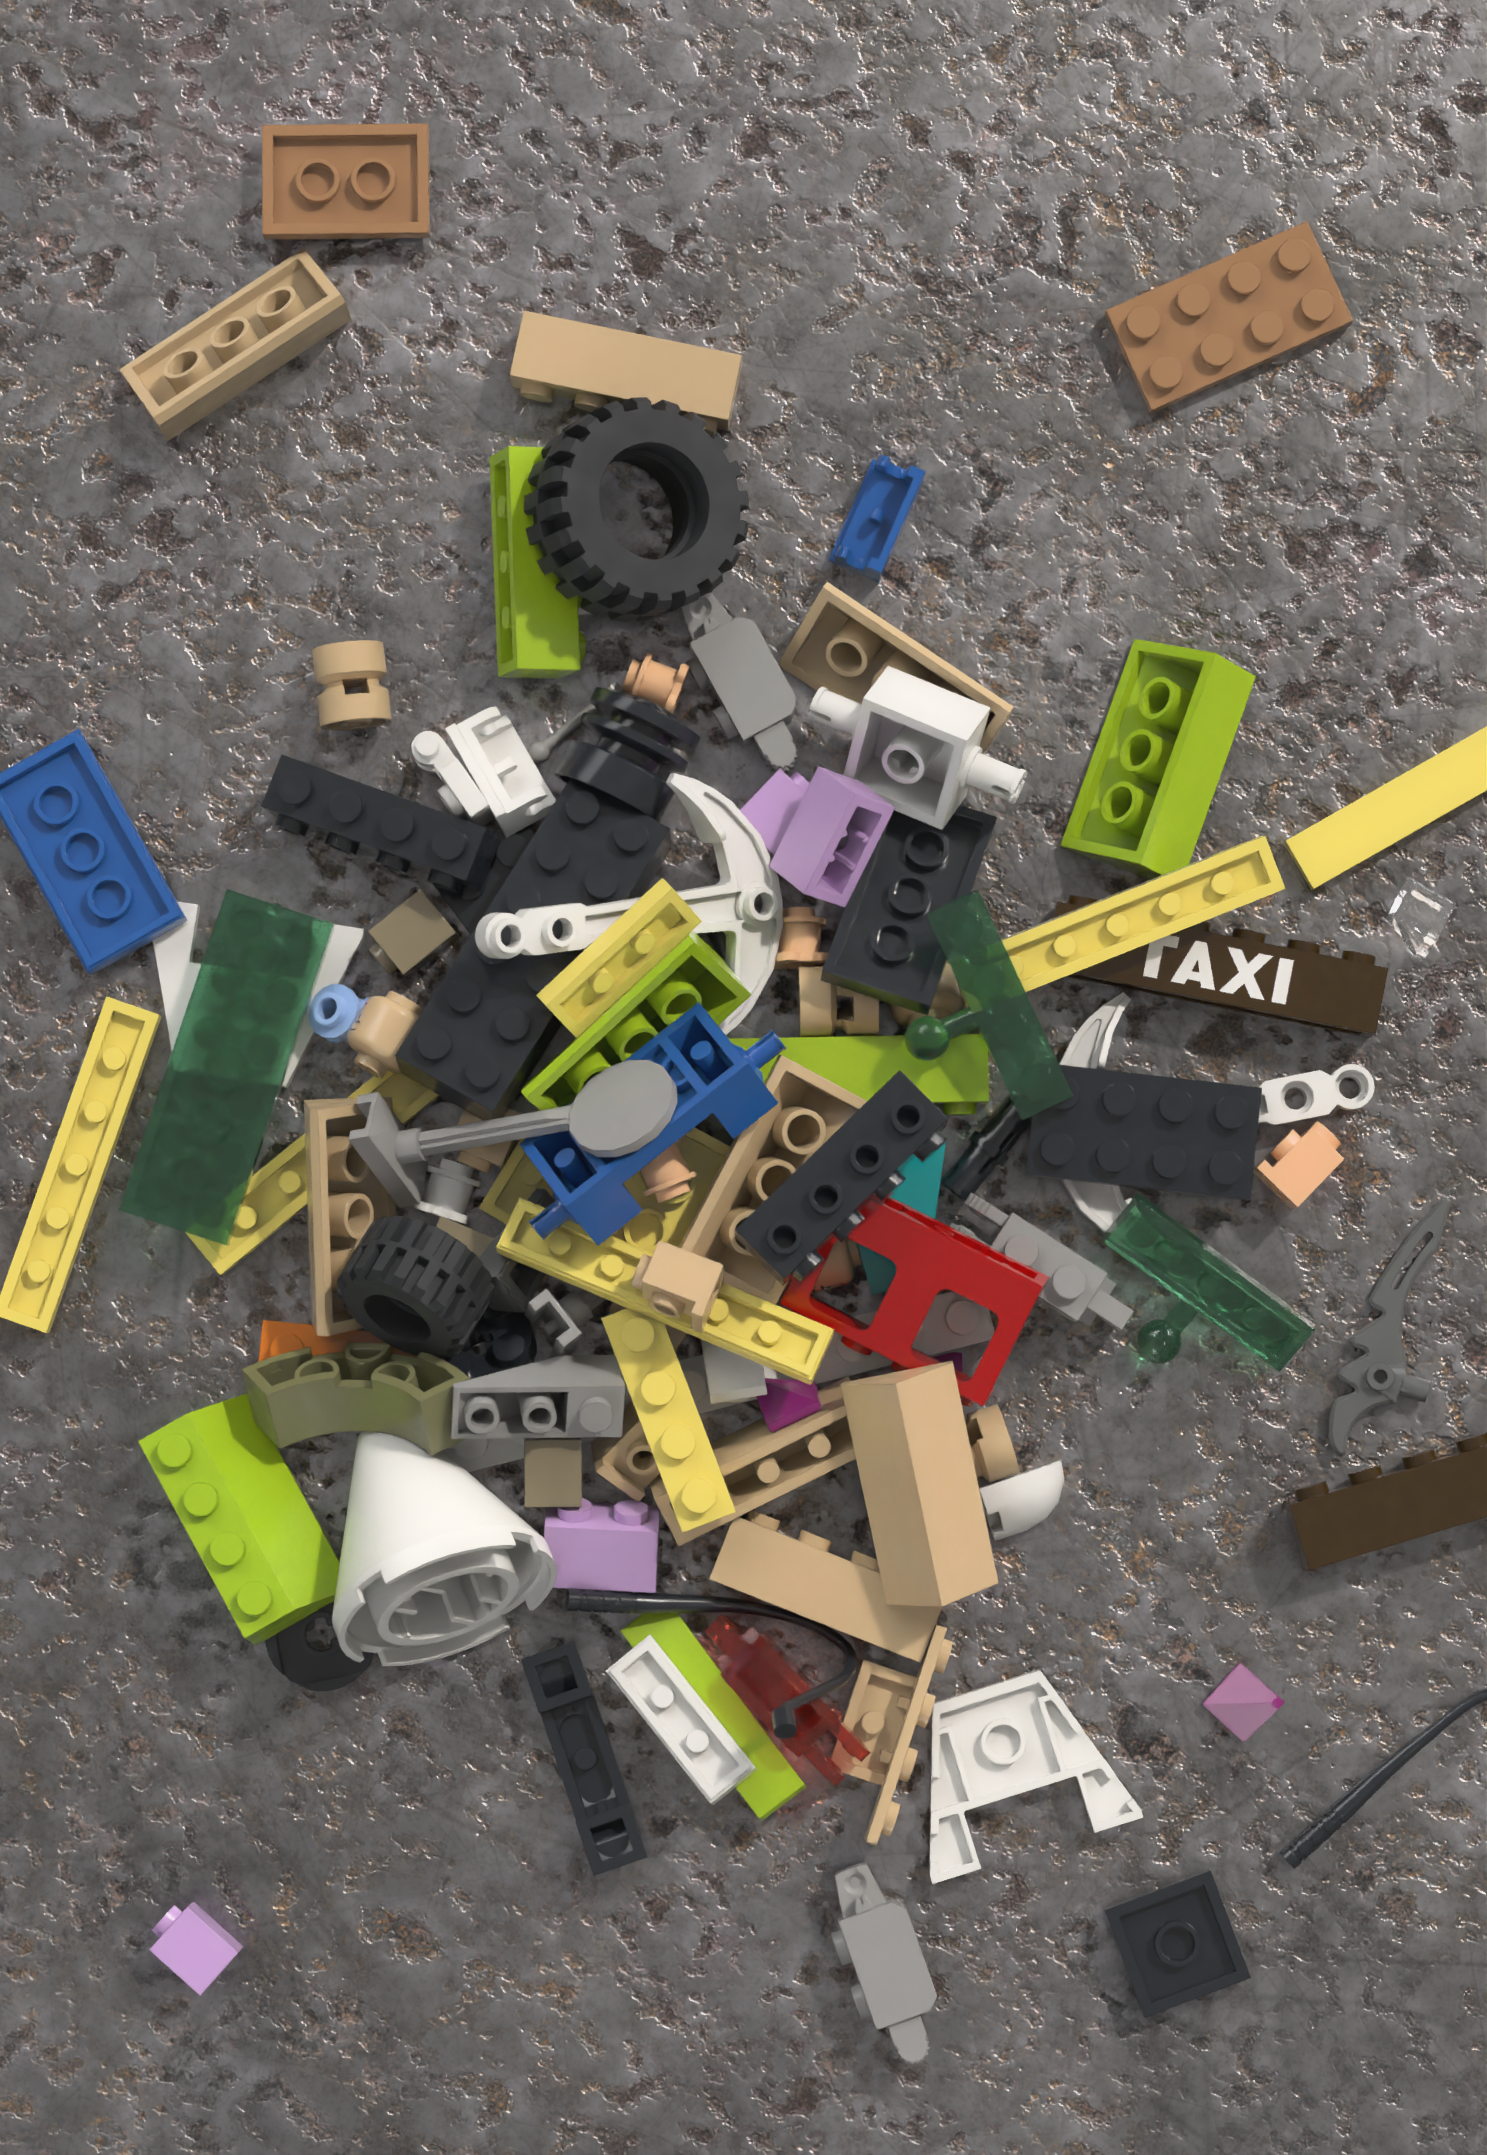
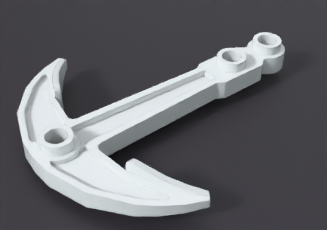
(724, 907)
(1320, 1091)

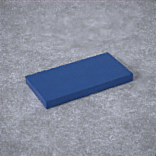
(86, 853)

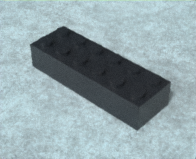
(484, 1019)

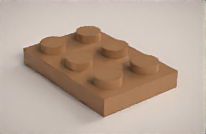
(345, 181)

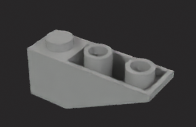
(542, 1400)

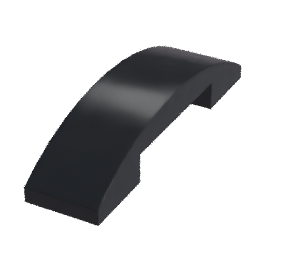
(585, 1758)

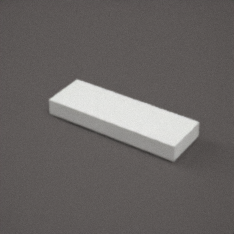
(681, 1720)

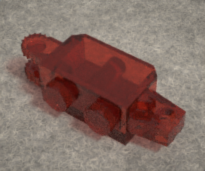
(766, 1679)

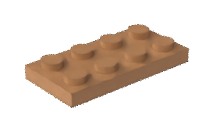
(1228, 317)

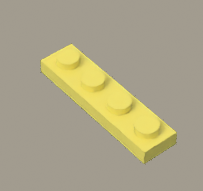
(669, 1418)

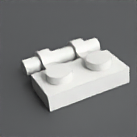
(459, 791)

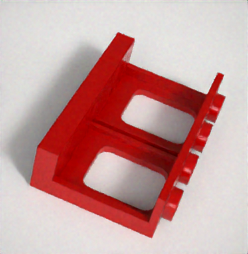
(927, 1260)

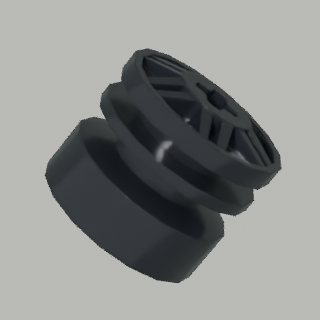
(629, 751)

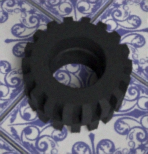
(415, 1287)

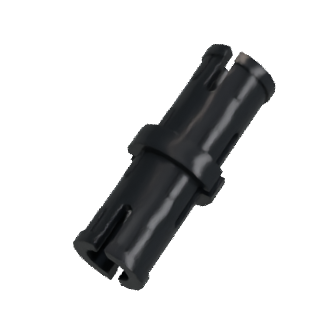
(985, 1151)

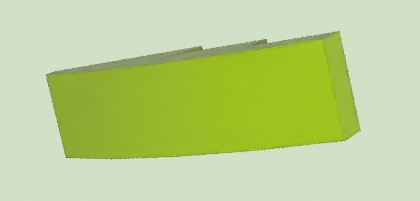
(775, 1778)

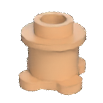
(656, 682)
(800, 939)
(667, 1174)

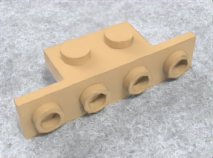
(884, 1716)

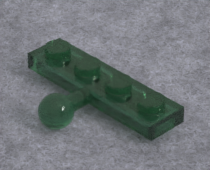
(995, 1007)
(1206, 1286)

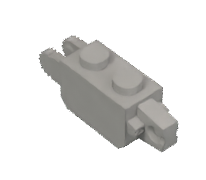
(744, 679)
(1074, 1284)
(887, 1960)

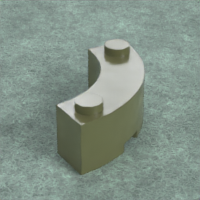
(354, 1391)

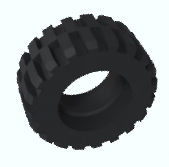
(700, 494)

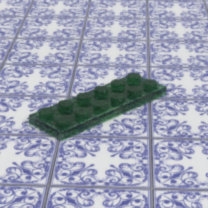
(227, 1067)

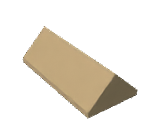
(236, 343)
(850, 648)
(759, 1163)
(340, 1202)
(920, 1485)

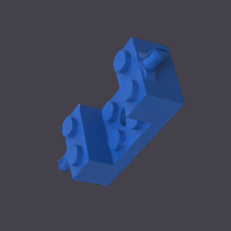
(709, 1079)

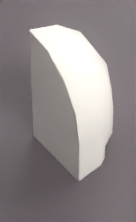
(1022, 1499)

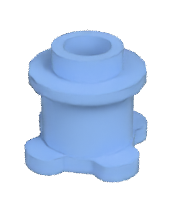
(334, 1012)

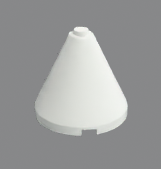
(429, 1557)

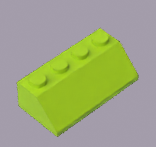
(1158, 758)
(668, 990)
(245, 1516)

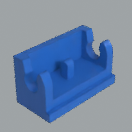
(877, 518)

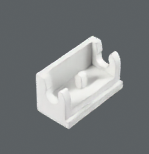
(502, 769)

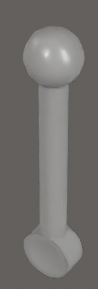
(540, 751)

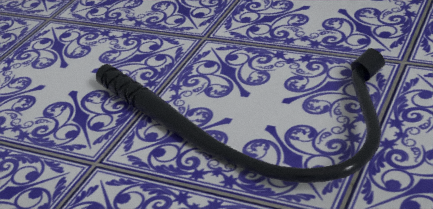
(659, 1603)
(1346, 1806)

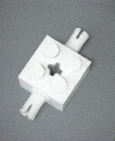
(917, 745)

